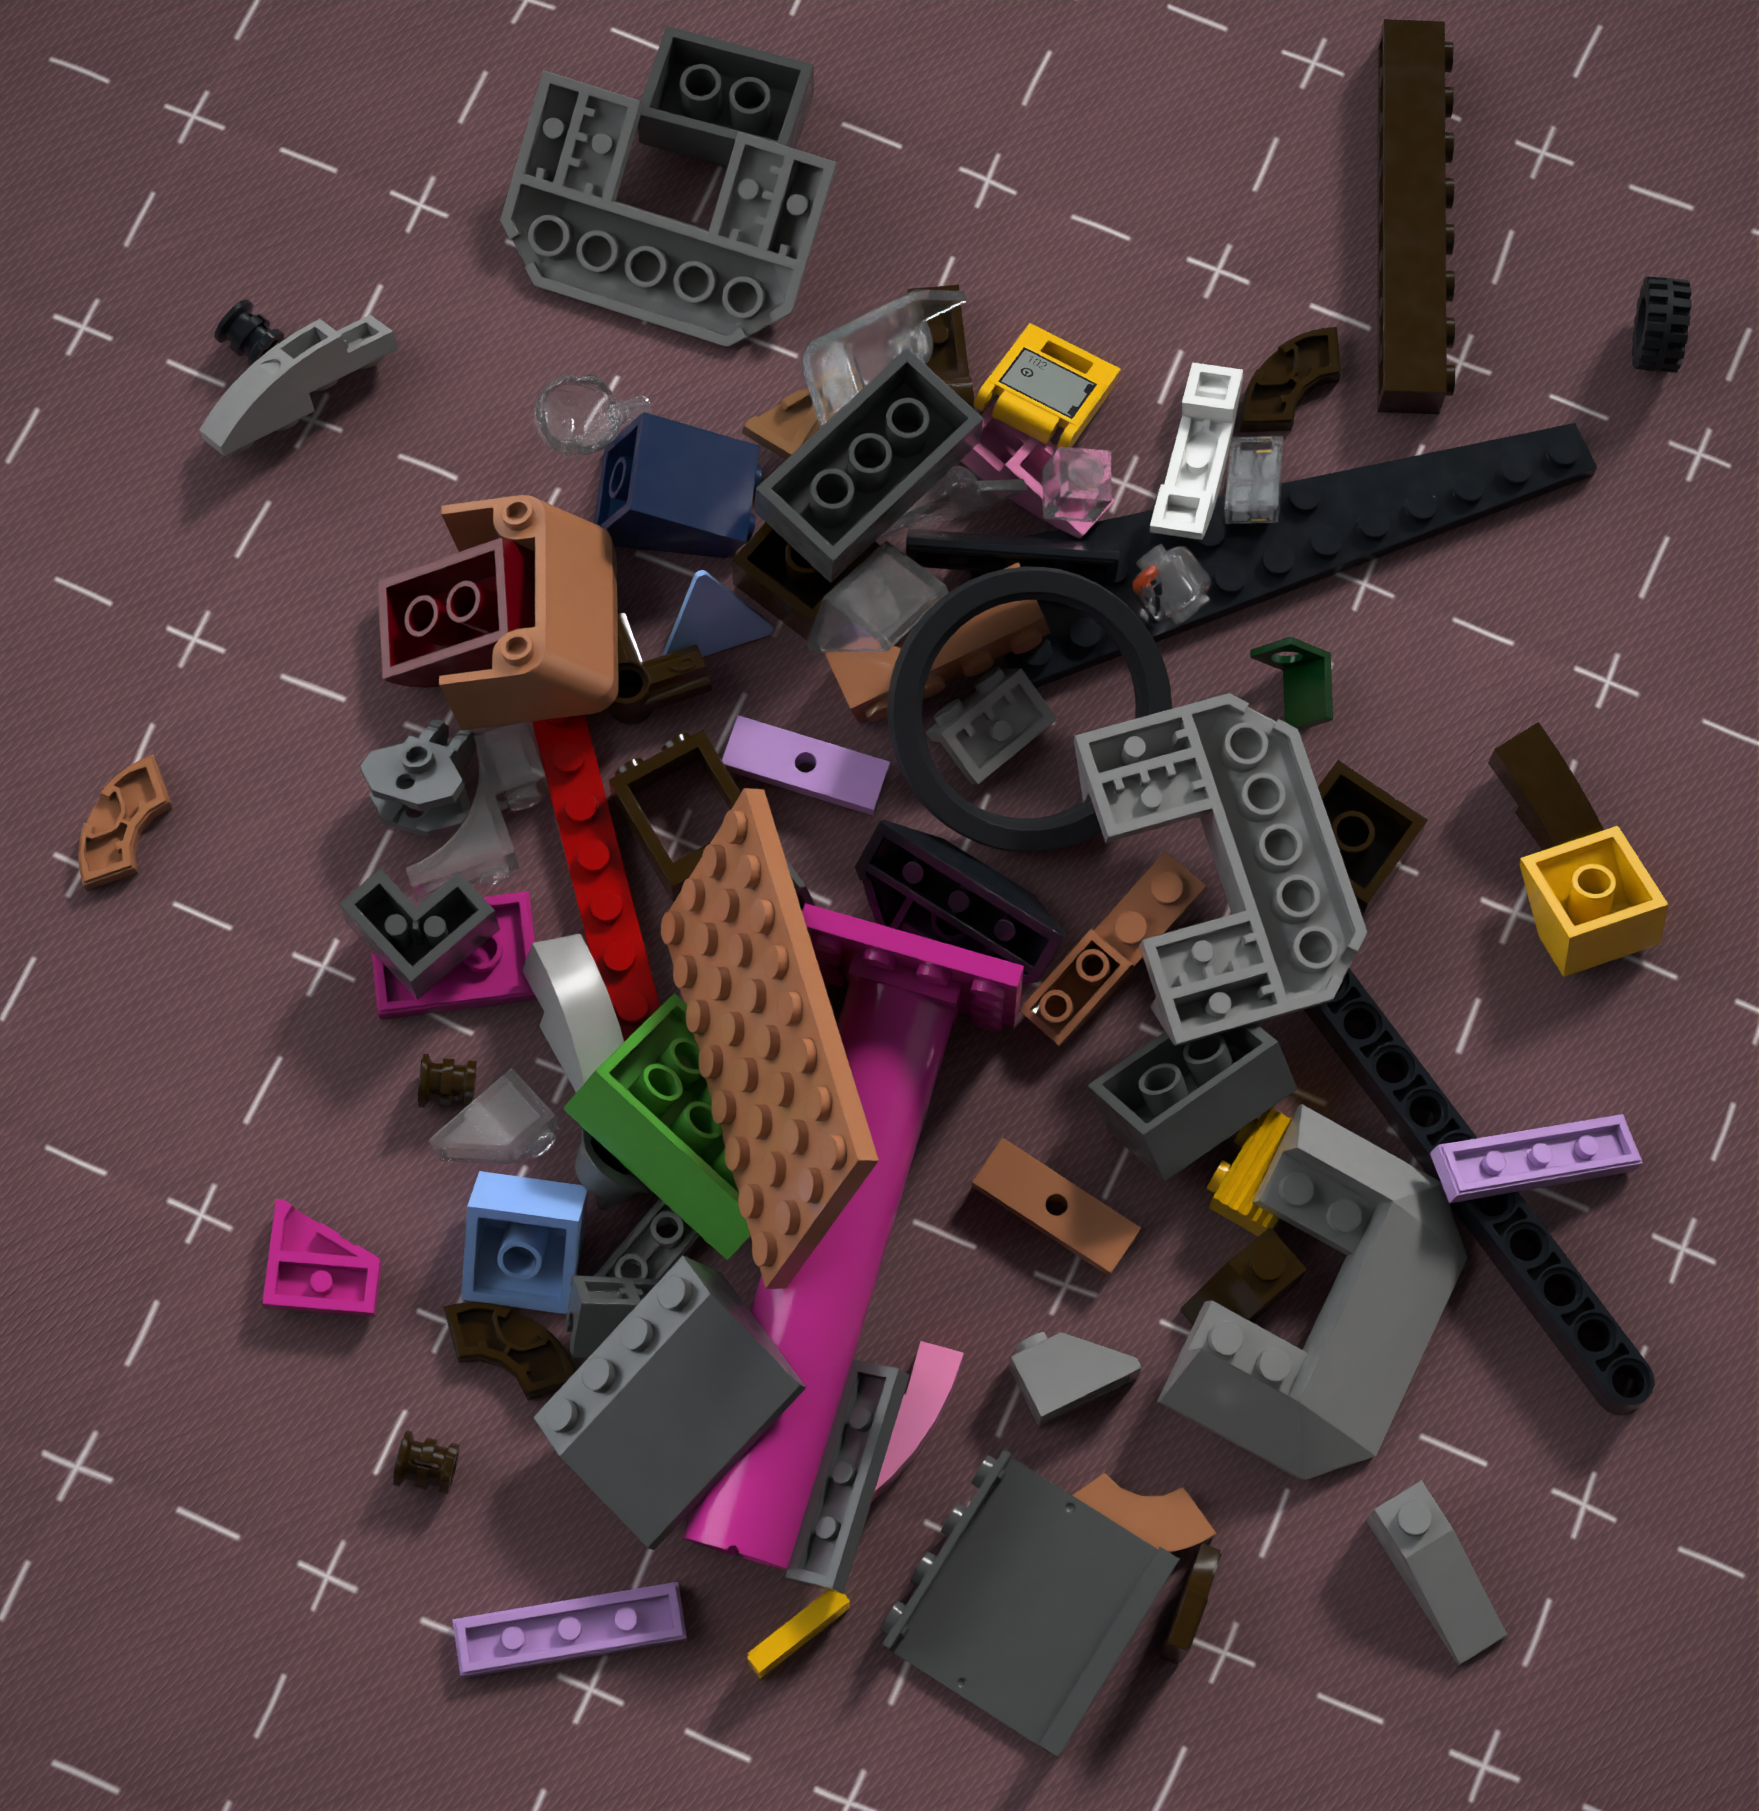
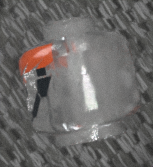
(1171, 584)

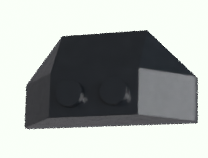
(953, 898)

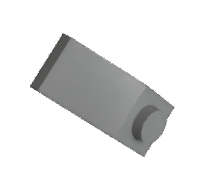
(1067, 1373)

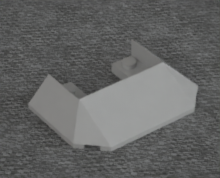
(644, 264)
(1271, 845)
(1340, 1392)

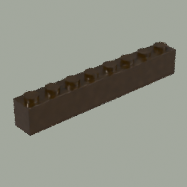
(1413, 218)

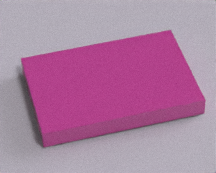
(483, 979)

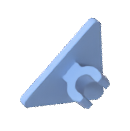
(714, 619)

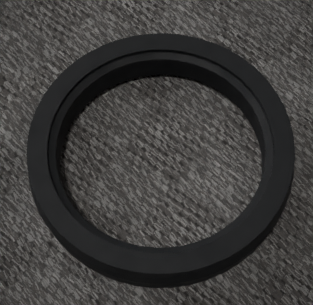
(923, 646)

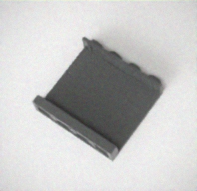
(1027, 1602)

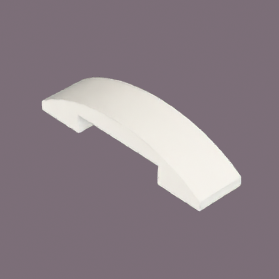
(1199, 452)

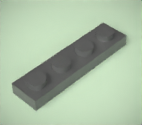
(847, 1477)

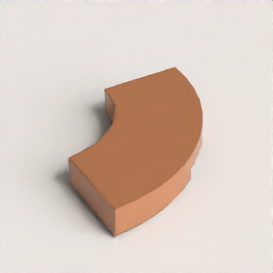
(118, 820)
(1161, 1521)

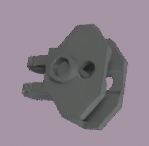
(424, 778)

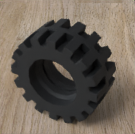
(1661, 324)

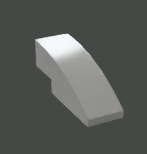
(575, 1005)

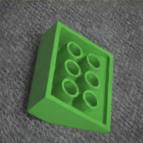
(659, 1123)

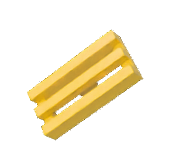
(797, 1632)

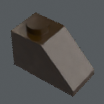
(1251, 1279)

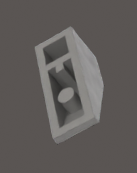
(1437, 1571)

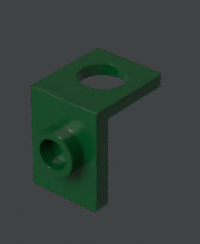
(1305, 680)

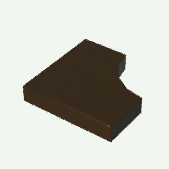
(1191, 1605)

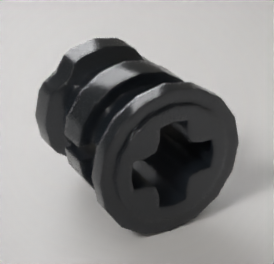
(247, 332)

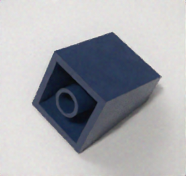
(677, 489)

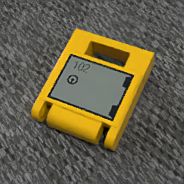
(1046, 386)

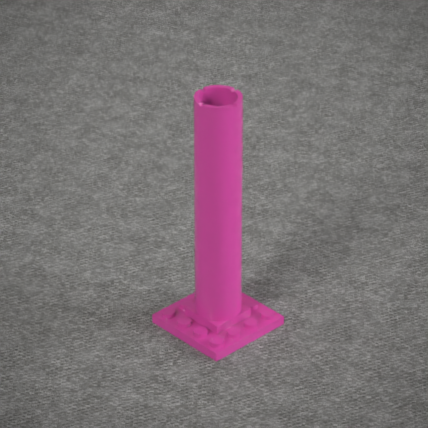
(894, 1035)

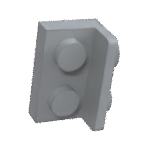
(991, 722)

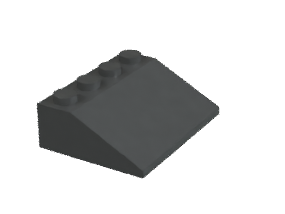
(670, 1400)

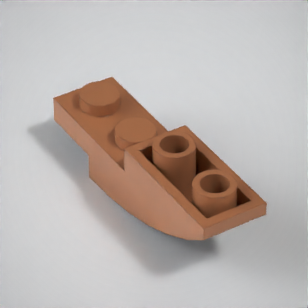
(1112, 951)

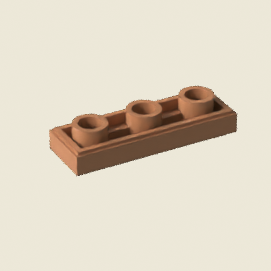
(1027, 1186)

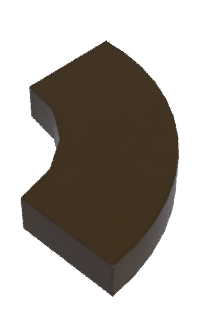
(1287, 377)
(512, 1342)

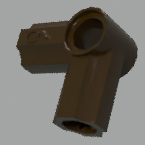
(660, 679)

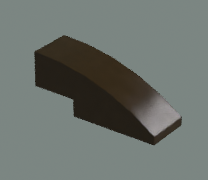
(1544, 789)

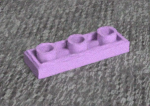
(775, 753)

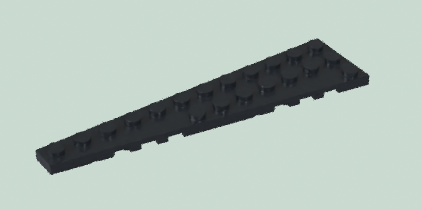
(1321, 531)

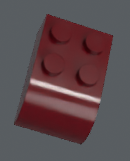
(454, 612)

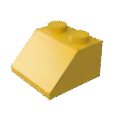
(1593, 901)

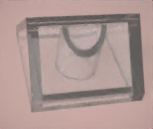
(875, 604)

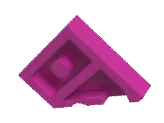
(318, 1269)

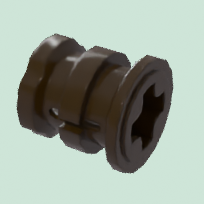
(446, 1082)
(428, 1452)

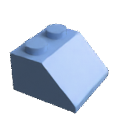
(523, 1241)

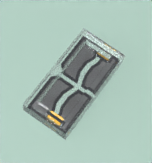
(1254, 479)

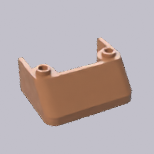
(572, 652)

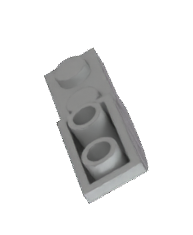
(278, 385)

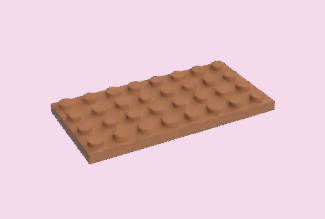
(767, 1041)

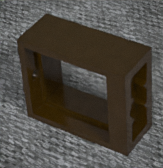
(640, 774)

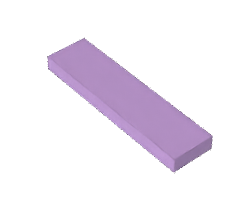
(1535, 1158)
(569, 1630)

